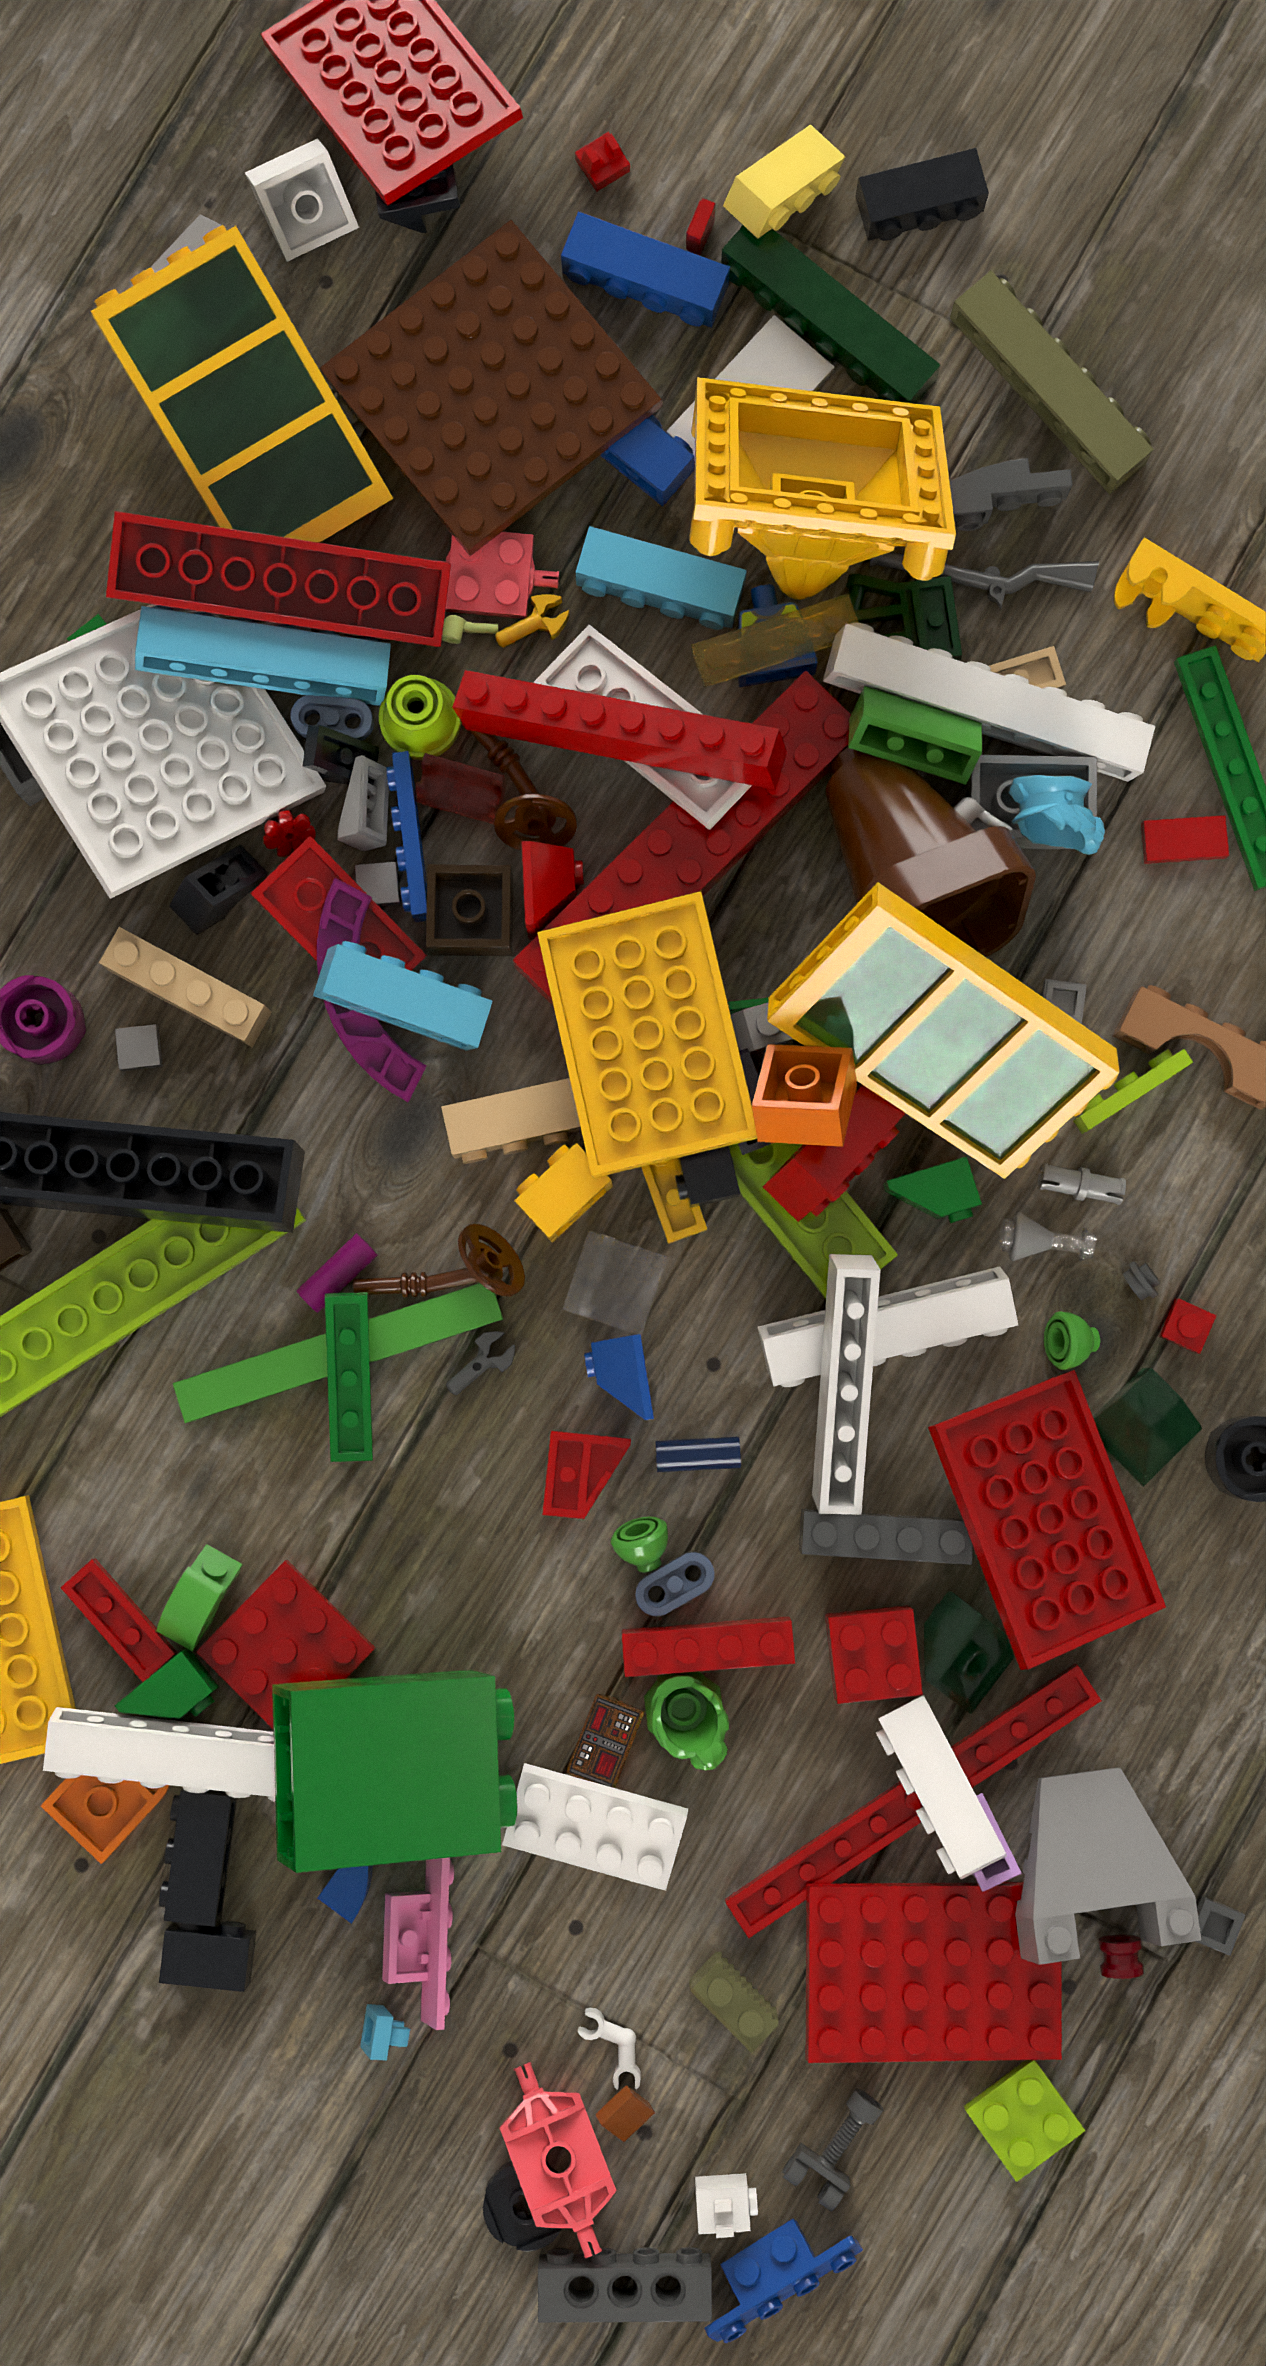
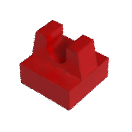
(602, 161)

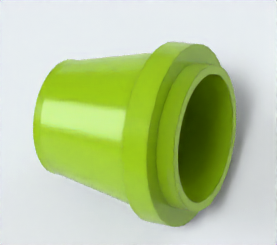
(423, 732)

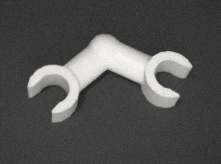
(623, 2037)

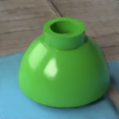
(1069, 1340)
(641, 1542)

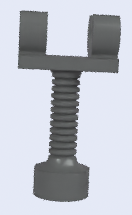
(862, 2110)

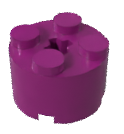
(61, 1025)

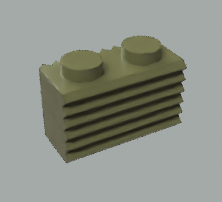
(734, 2001)

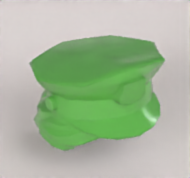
(688, 1718)

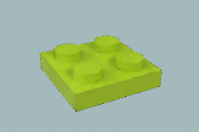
(1024, 2118)

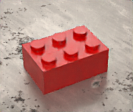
(823, 1173)

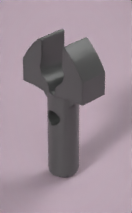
(481, 1363)

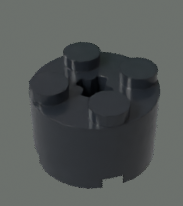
(1227, 1458)

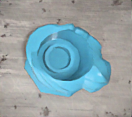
(1055, 812)

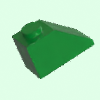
(939, 1190)
(172, 1690)

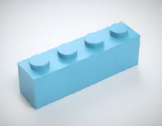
(660, 578)
(403, 996)

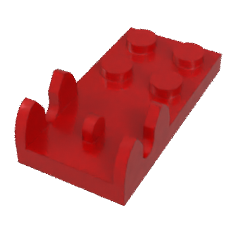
(297, 894)

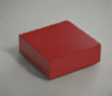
(700, 226)

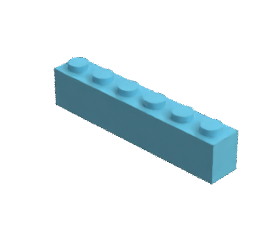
(261, 655)

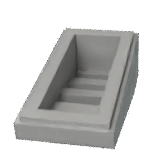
(363, 819)

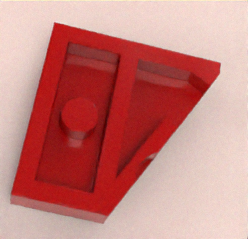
(579, 1471)

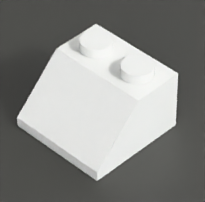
(302, 199)

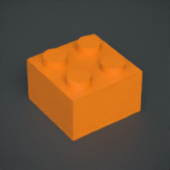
(804, 1095)

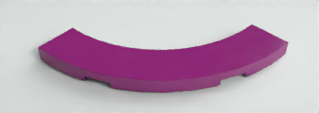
(360, 1033)

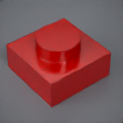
(1187, 1326)

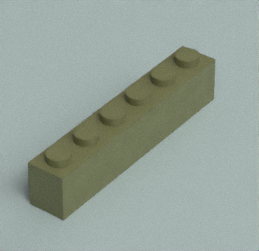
(1051, 381)

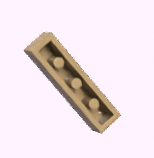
(185, 987)
(511, 1120)

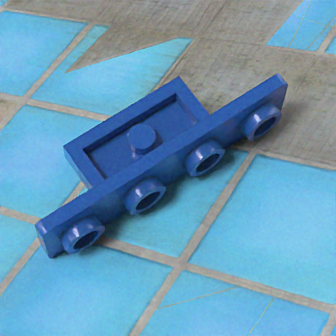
(773, 2272)

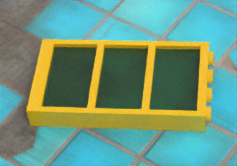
(240, 394)
(944, 1032)

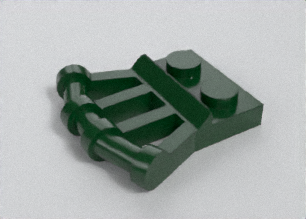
(923, 607)

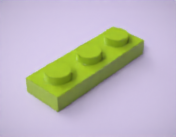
(1132, 1088)

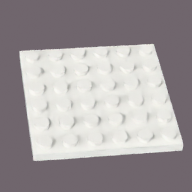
(148, 760)

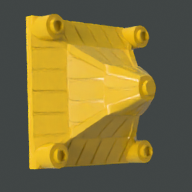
(819, 481)

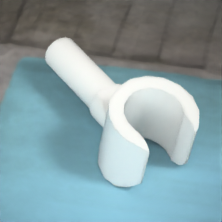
(971, 809)

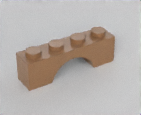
(1155, 1020)

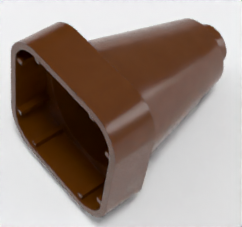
(926, 853)

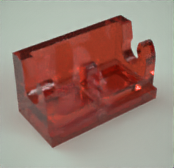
(460, 788)

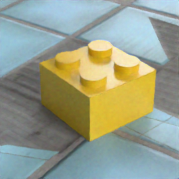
(561, 1192)

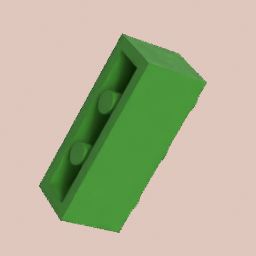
(915, 735)

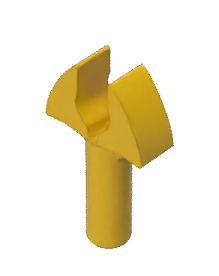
(535, 621)

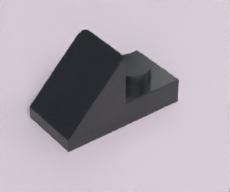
(432, 196)
(334, 754)

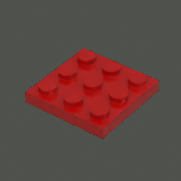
(283, 1637)

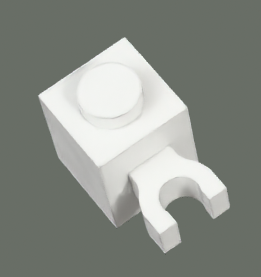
(724, 2204)

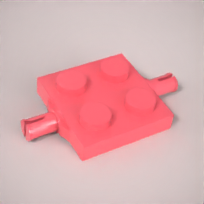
(496, 577)

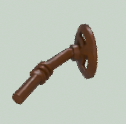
(535, 811)
(482, 1266)

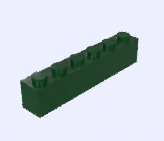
(829, 316)

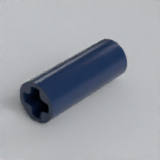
(698, 1454)

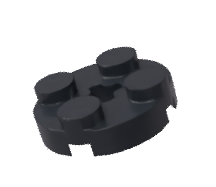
(505, 2221)

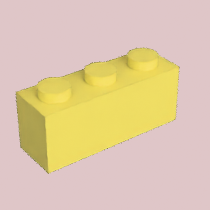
(784, 182)

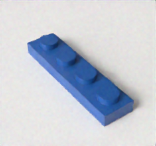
(406, 819)

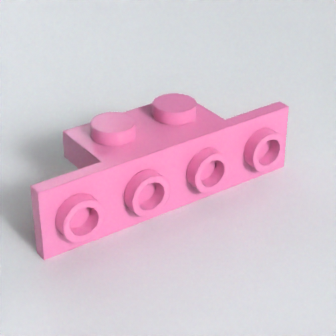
(417, 1940)

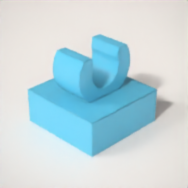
(382, 2031)

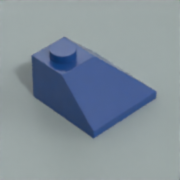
(622, 1372)

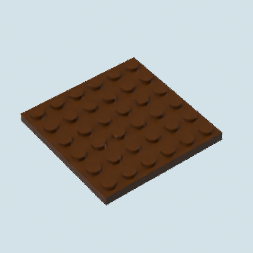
(491, 387)

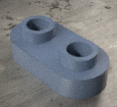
(333, 714)
(674, 1583)

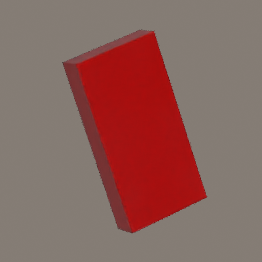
(1185, 839)

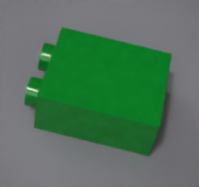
(390, 1769)

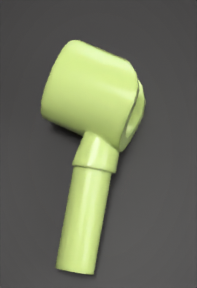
(456, 625)

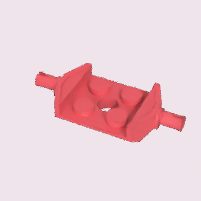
(566, 2197)

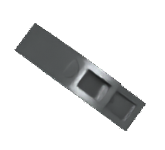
(1005, 487)

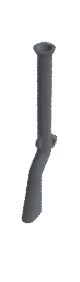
(1069, 574)

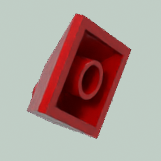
(548, 882)

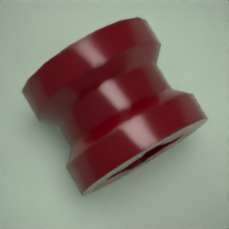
(1121, 1956)

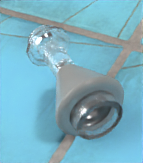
(1026, 1237)

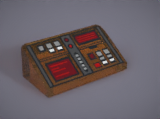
(605, 1741)

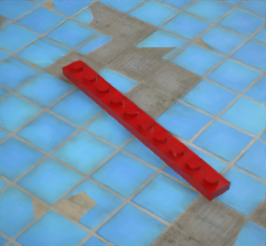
(895, 1812)

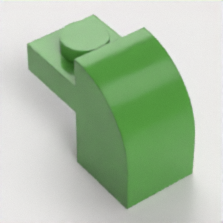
(198, 1597)

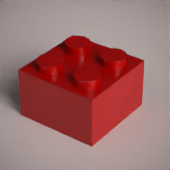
(873, 1654)

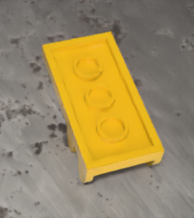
(1192, 594)

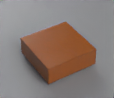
(625, 2113)

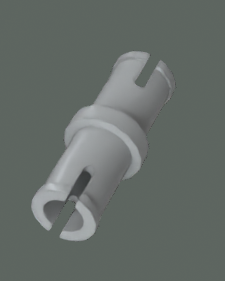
(1081, 1184)

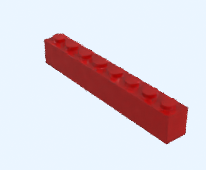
(621, 729)

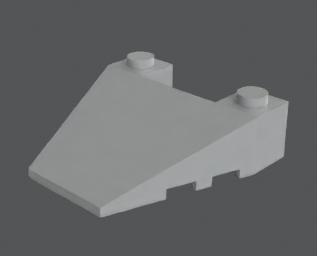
(1092, 1854)

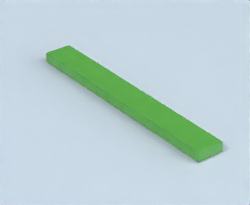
(307, 1360)

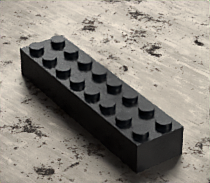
(149, 1172)

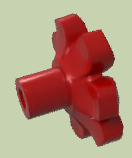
(287, 832)

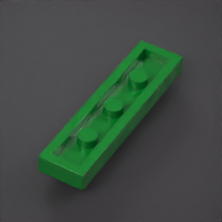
(349, 1377)

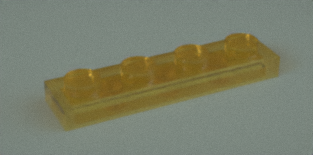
(772, 640)

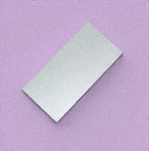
(771, 358)

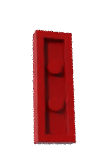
(118, 1619)

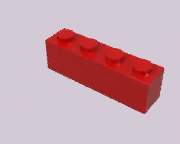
(708, 1646)

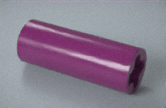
(337, 1272)

